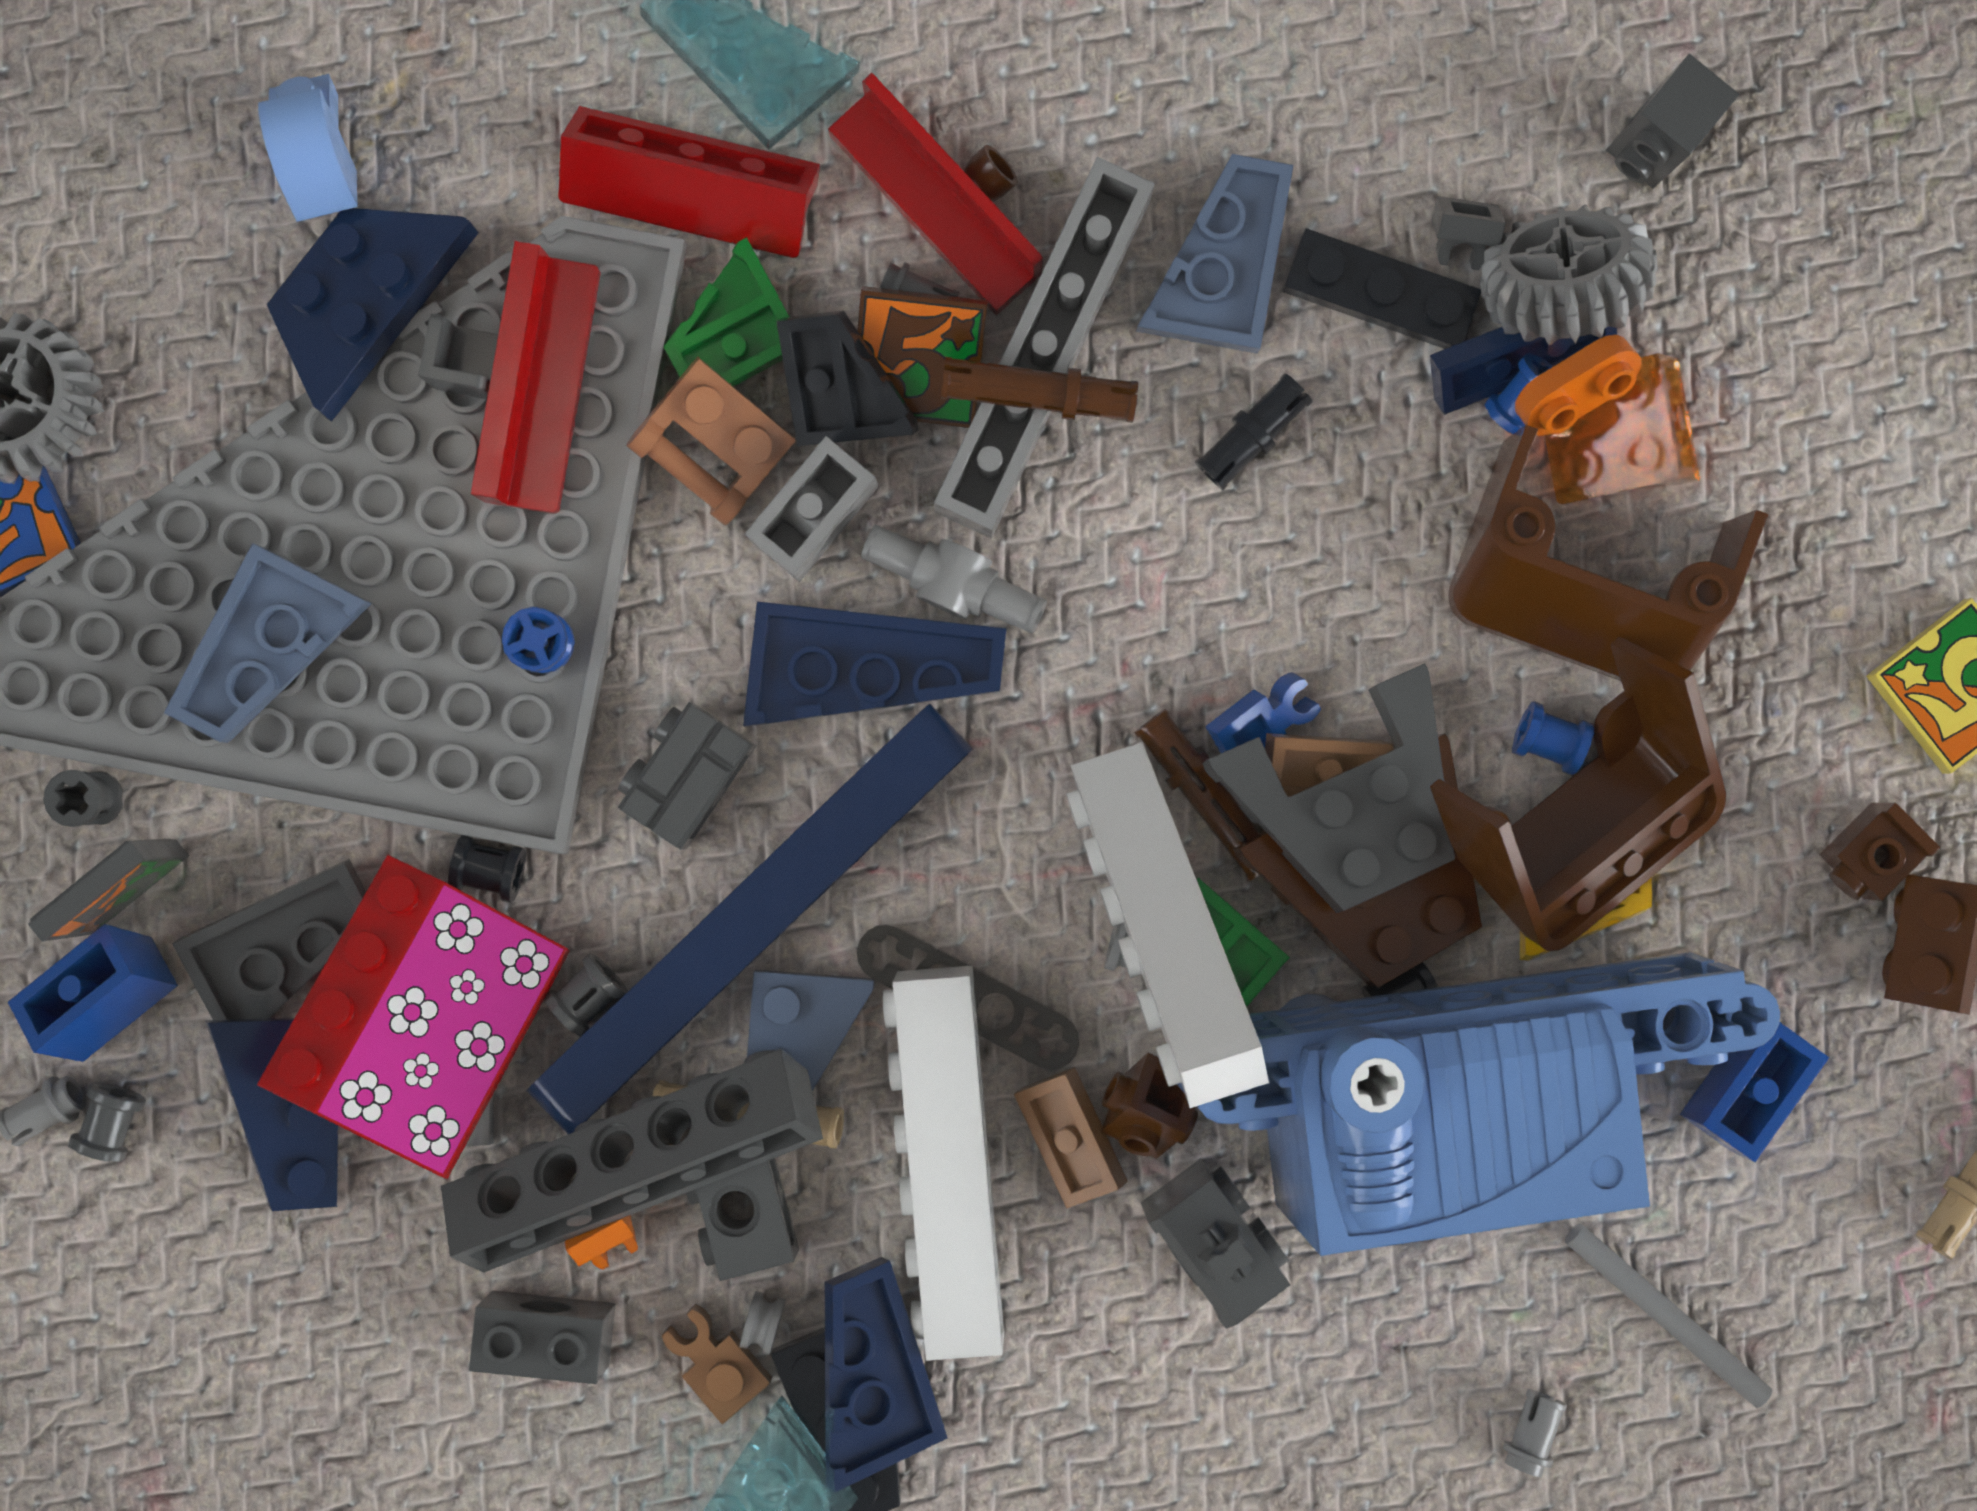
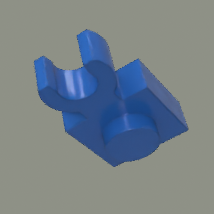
(1259, 715)

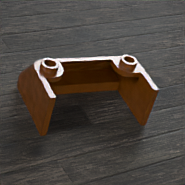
(1573, 614)
(1611, 821)

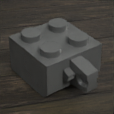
(1214, 1243)

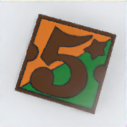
(913, 336)

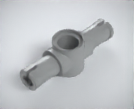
(953, 578)

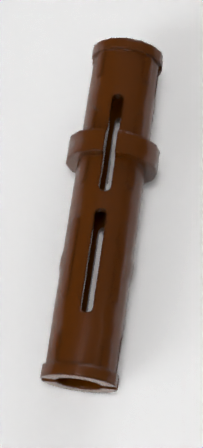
(1038, 389)
(1159, 736)

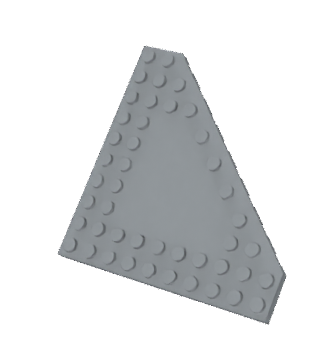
(416, 699)

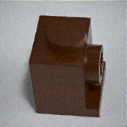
(1854, 850)

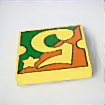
(1935, 687)

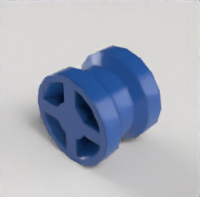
(522, 634)

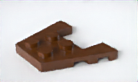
(1389, 930)

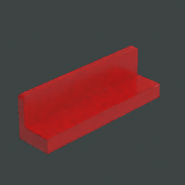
(685, 181)
(936, 196)
(535, 380)

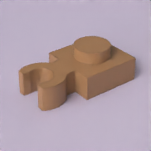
(721, 1371)

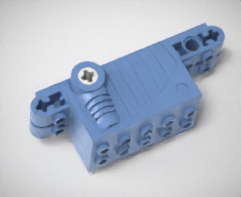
(1481, 1096)

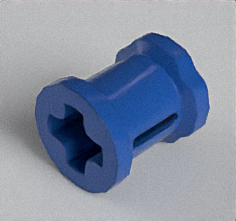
(1502, 406)
(1553, 738)

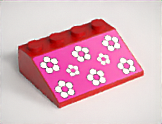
(415, 1017)

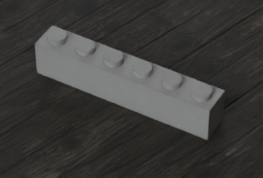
(1046, 340)

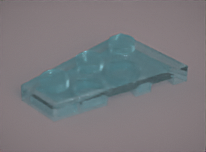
(751, 63)

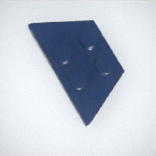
(360, 294)

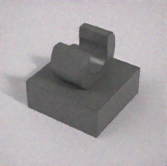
(1469, 223)

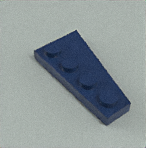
(848, 662)

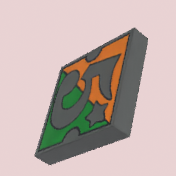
(107, 888)

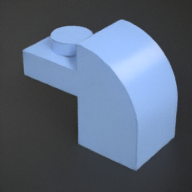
(307, 147)

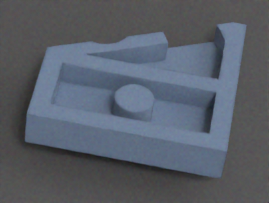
(804, 1015)

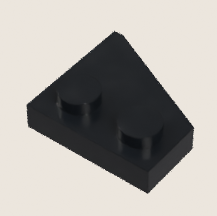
(838, 383)

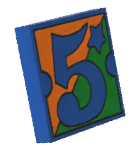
(31, 528)

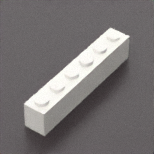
(1168, 928)
(947, 1162)

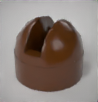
(991, 173)

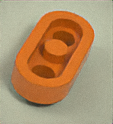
(1579, 385)

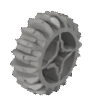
(1569, 274)
(25, 359)

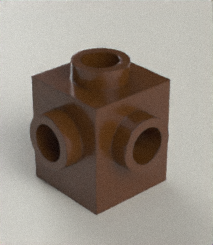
(1146, 1111)

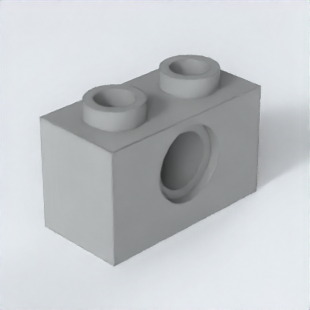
(812, 509)

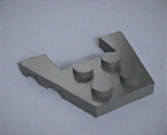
(1366, 824)

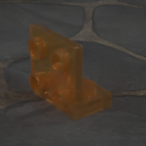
(1628, 440)

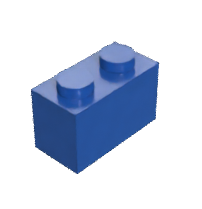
(92, 993)
(1754, 1092)

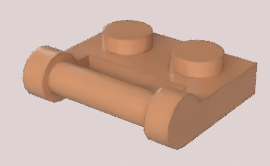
(725, 425)

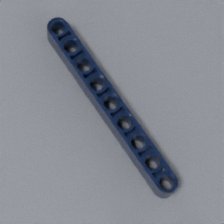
(749, 919)

